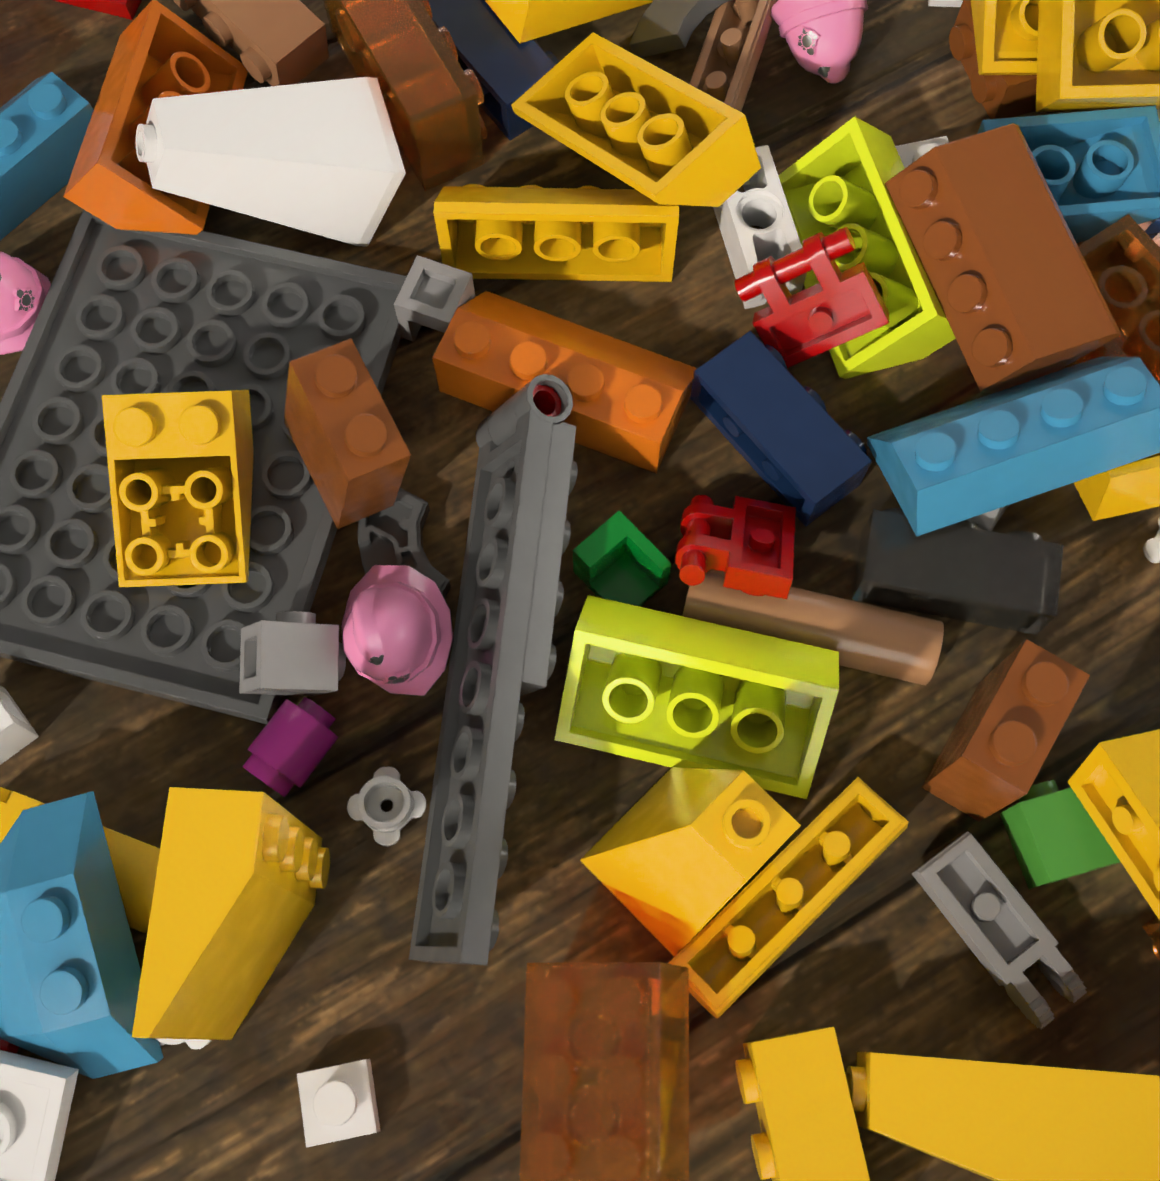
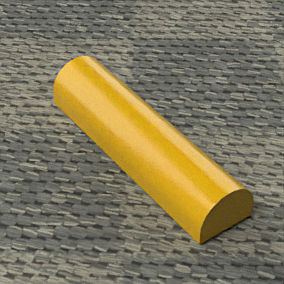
(788, 896)

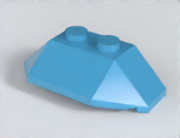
(67, 944)

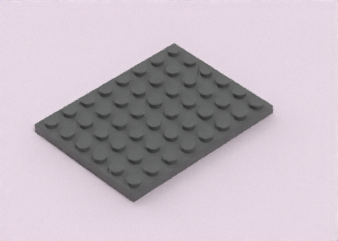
(164, 319)

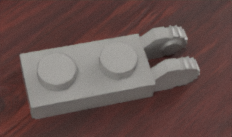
(997, 925)

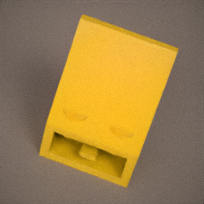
(180, 486)

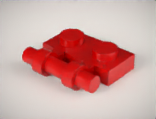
(821, 315)
(758, 547)

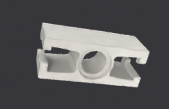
(762, 206)

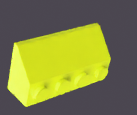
(845, 186)
(697, 695)

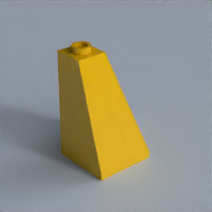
(689, 849)
(1013, 1117)

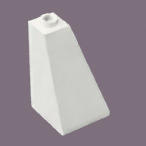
(280, 153)

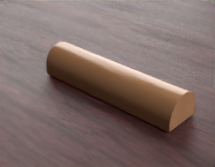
(733, 50)
(863, 634)

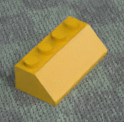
(642, 125)
(556, 233)

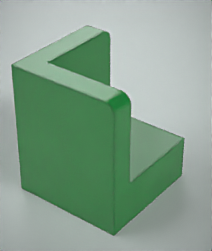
(621, 563)

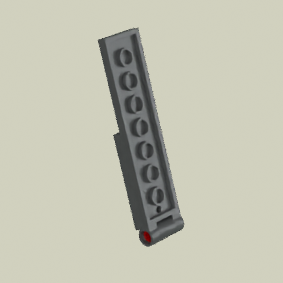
(496, 656)

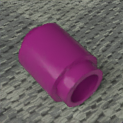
(291, 745)

